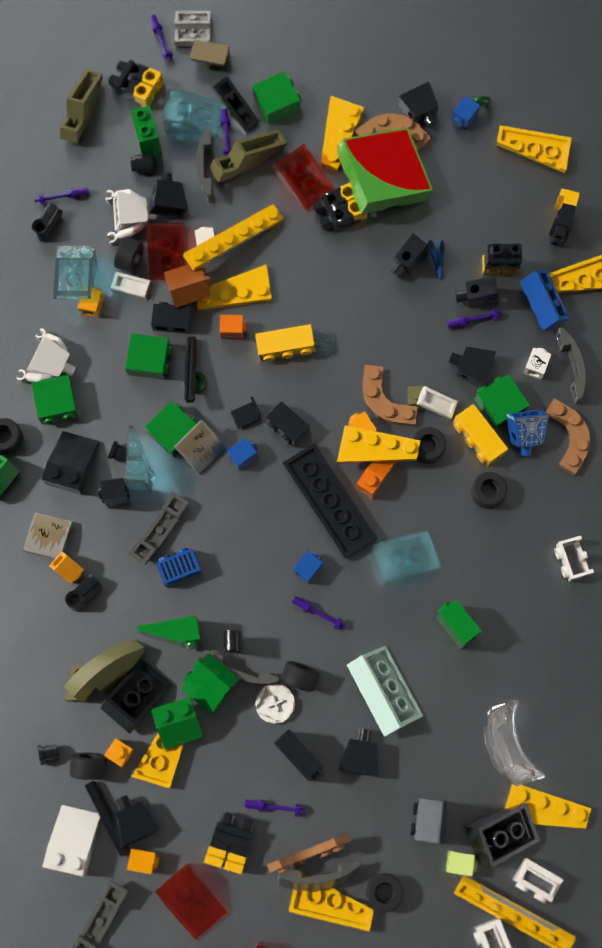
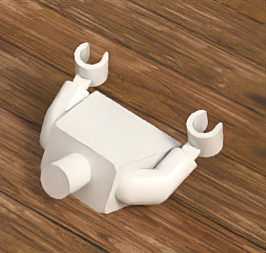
(129, 213)
(48, 360)

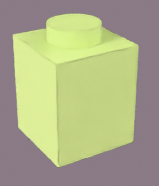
(461, 863)

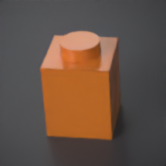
(232, 326)

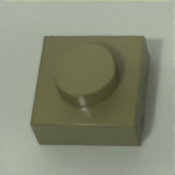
(413, 394)

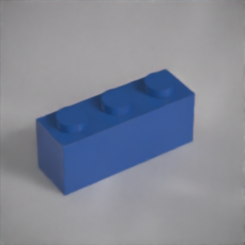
(544, 300)

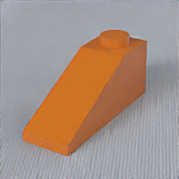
(374, 477)

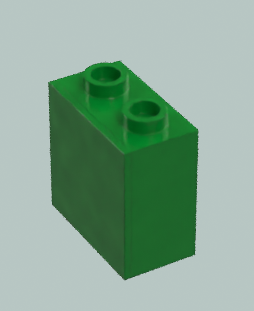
(277, 97)
(146, 131)
(148, 356)
(54, 399)
(501, 399)
(170, 427)
(457, 623)
(209, 683)

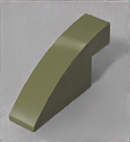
(80, 105)
(247, 154)
(105, 670)

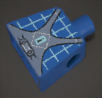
(527, 429)

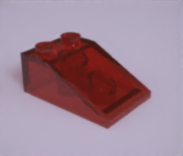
(302, 176)
(165, 247)
(191, 901)

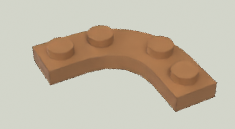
(395, 121)
(380, 405)
(577, 431)
(298, 858)

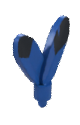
(437, 255)

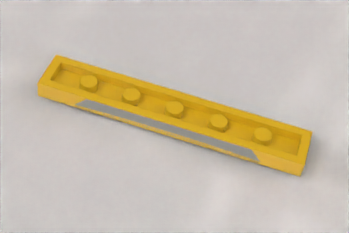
(233, 237)
(513, 914)

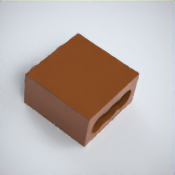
(187, 285)

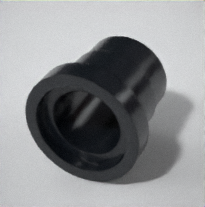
(118, 452)
(47, 753)

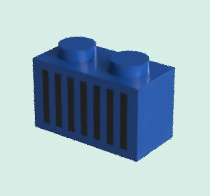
(178, 567)

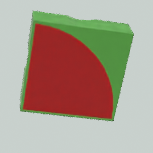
(384, 170)

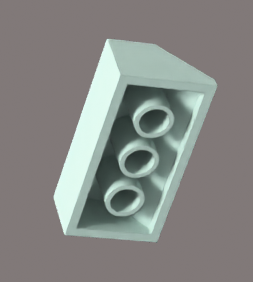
(384, 690)

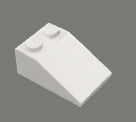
(72, 841)

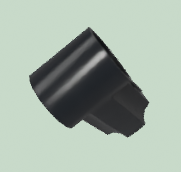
(47, 222)
(84, 591)
(232, 641)

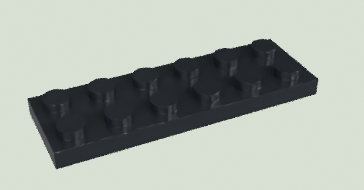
(329, 501)

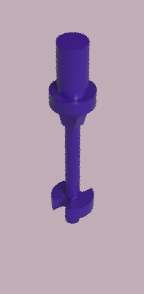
(157, 28)
(225, 122)
(72, 193)
(462, 321)
(306, 606)
(261, 805)

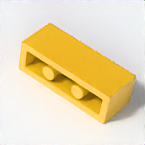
(285, 343)
(479, 435)

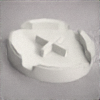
(275, 703)

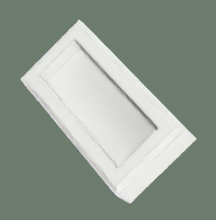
(131, 285)
(437, 402)

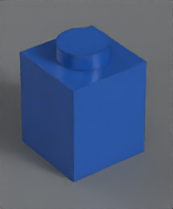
(465, 112)
(243, 453)
(308, 566)

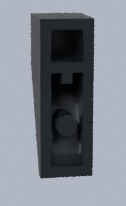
(235, 103)

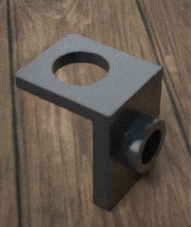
(246, 414)

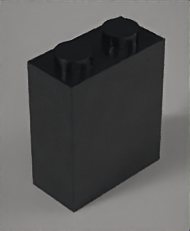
(299, 755)

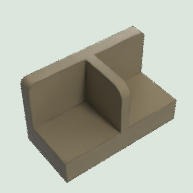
(210, 53)

